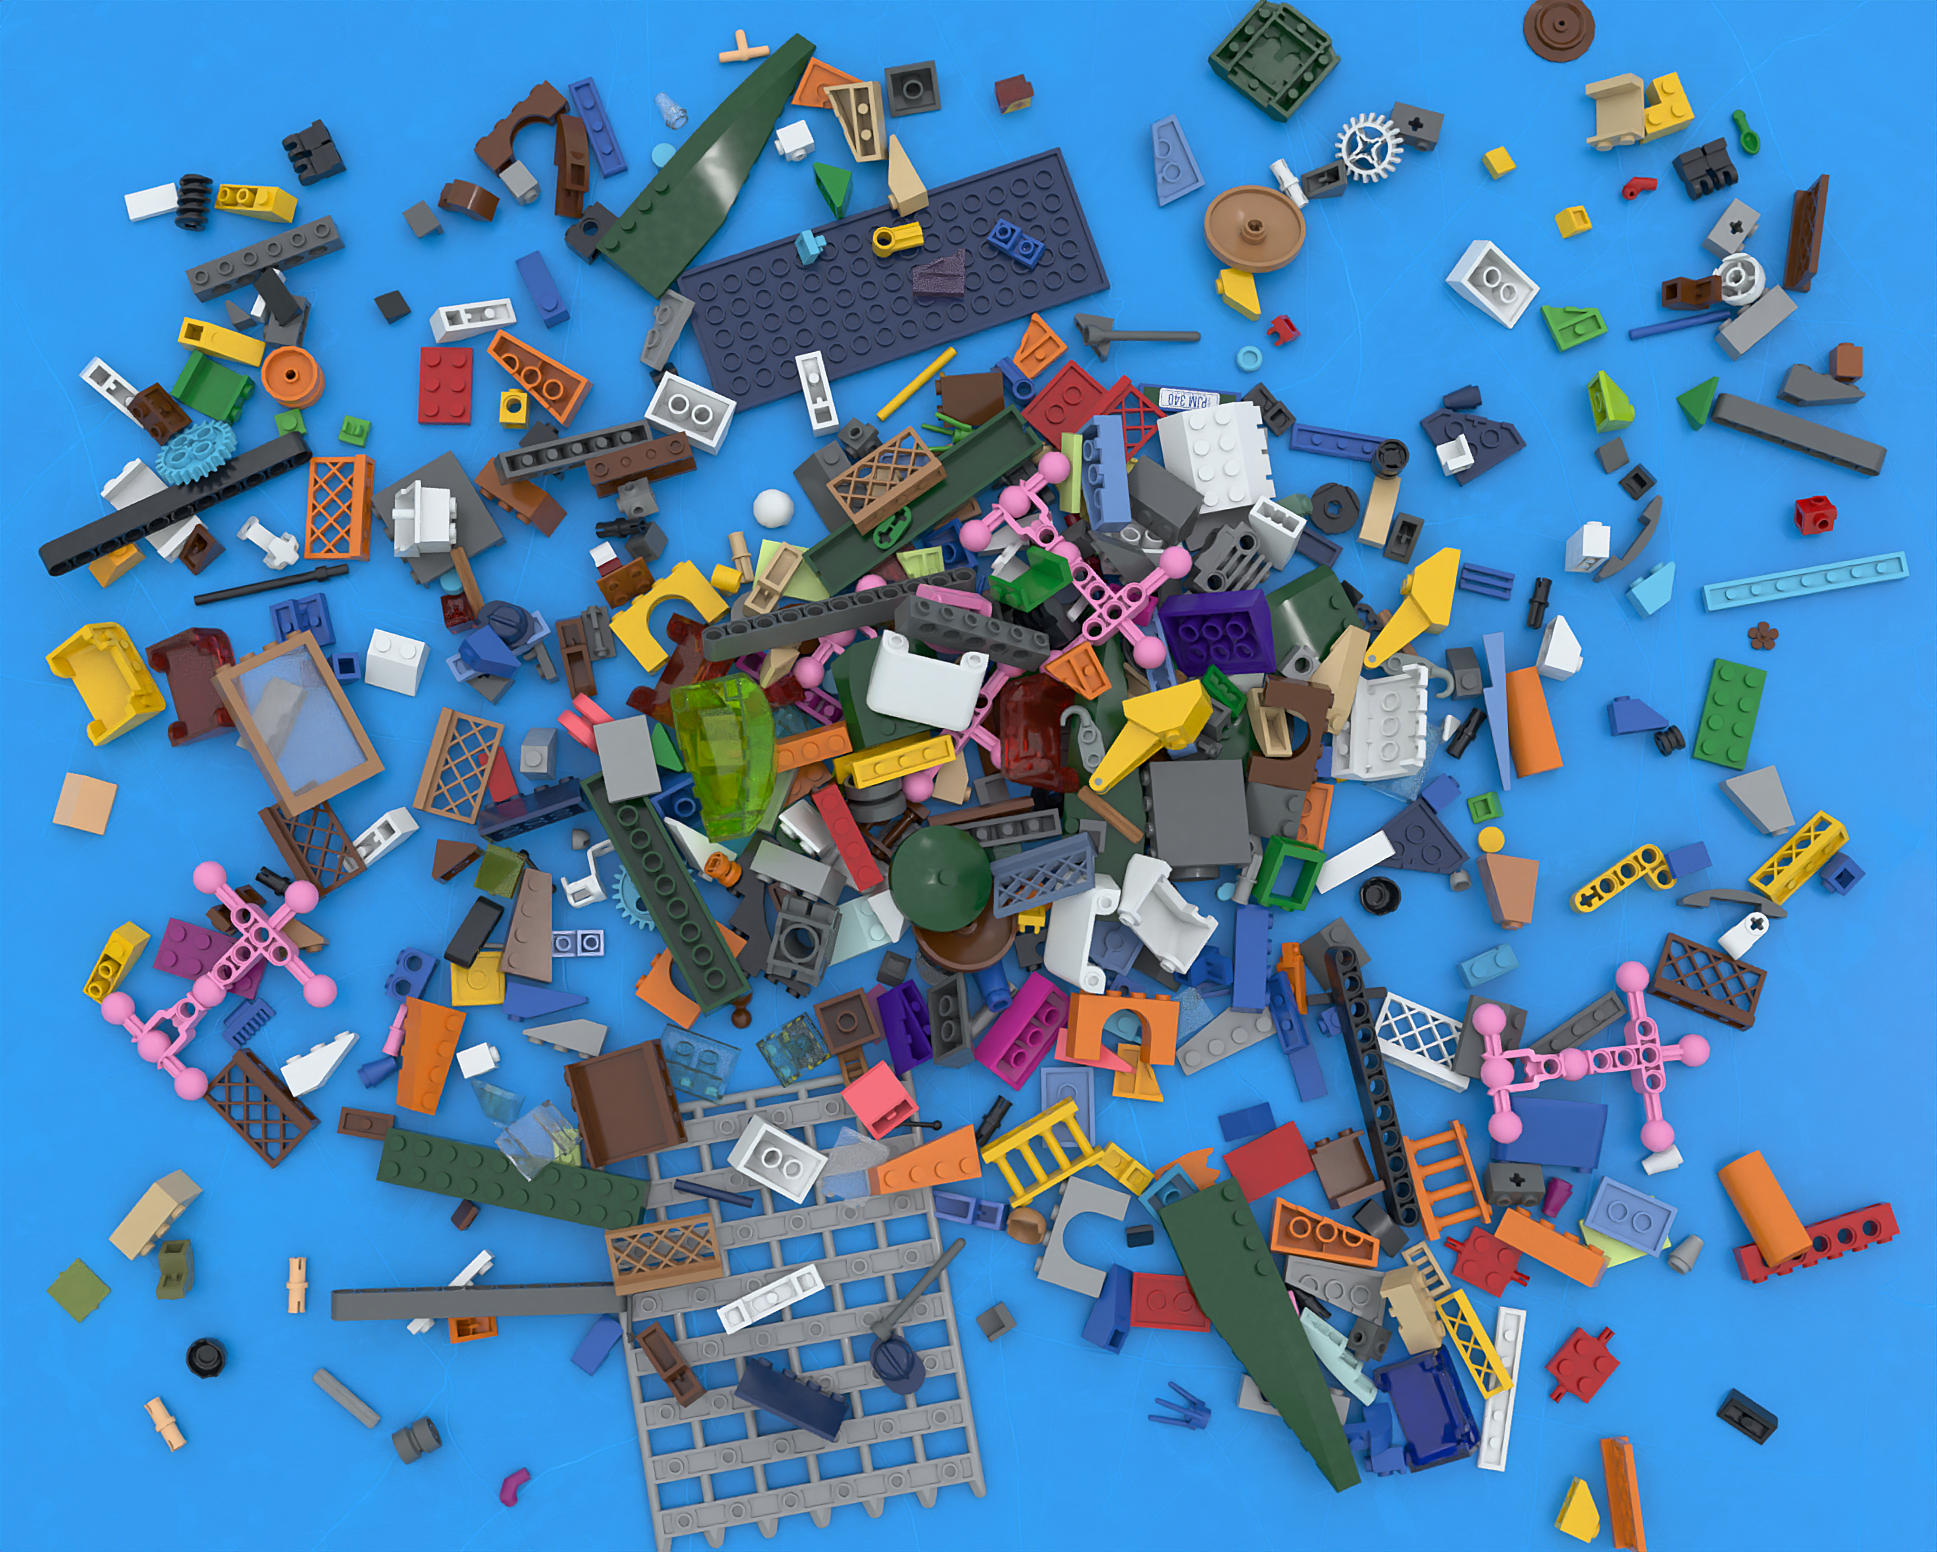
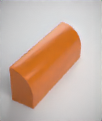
(1529, 725)
(1764, 1209)

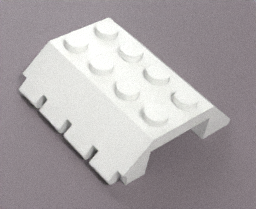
(1219, 454)
(1384, 728)

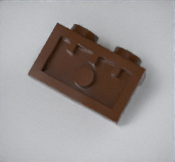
(158, 413)

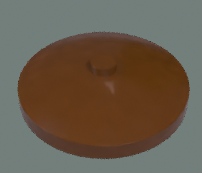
(972, 946)

